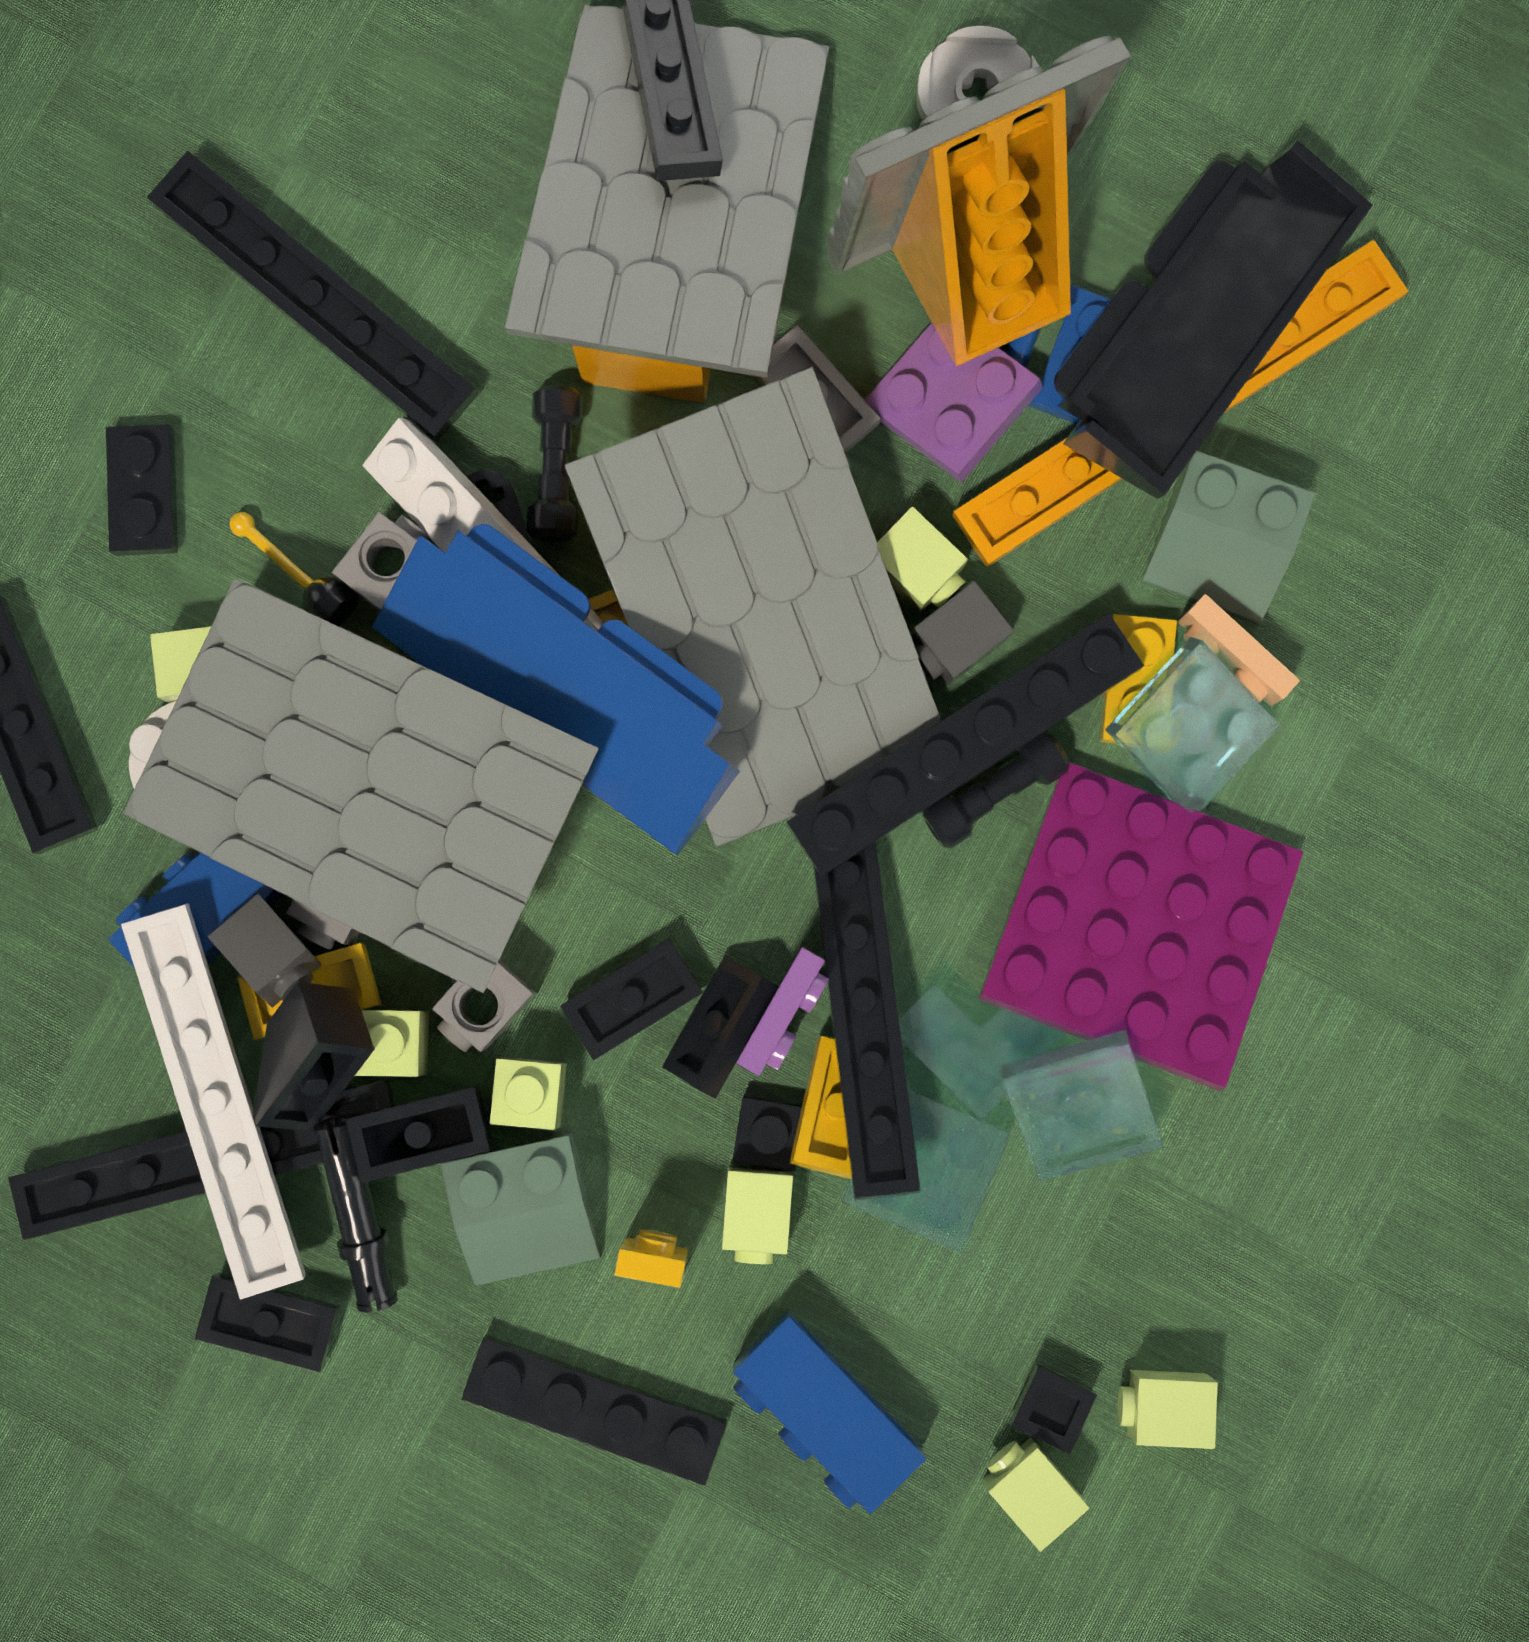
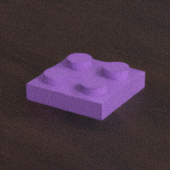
(952, 410)
(770, 1038)

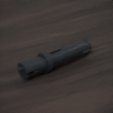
(362, 1240)

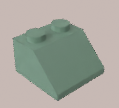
(1227, 536)
(521, 1209)

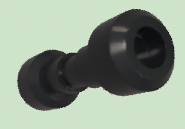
(557, 412)
(1038, 761)

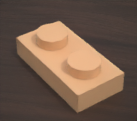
(1239, 651)

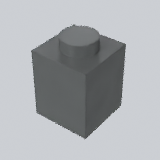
(960, 634)
(264, 951)

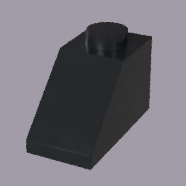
(309, 1055)
(419, 1133)

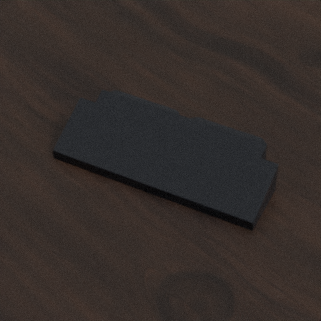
(1220, 294)

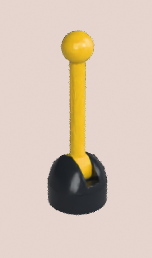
(323, 598)

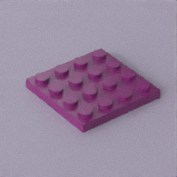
(1142, 925)

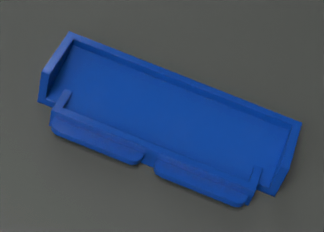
(520, 637)

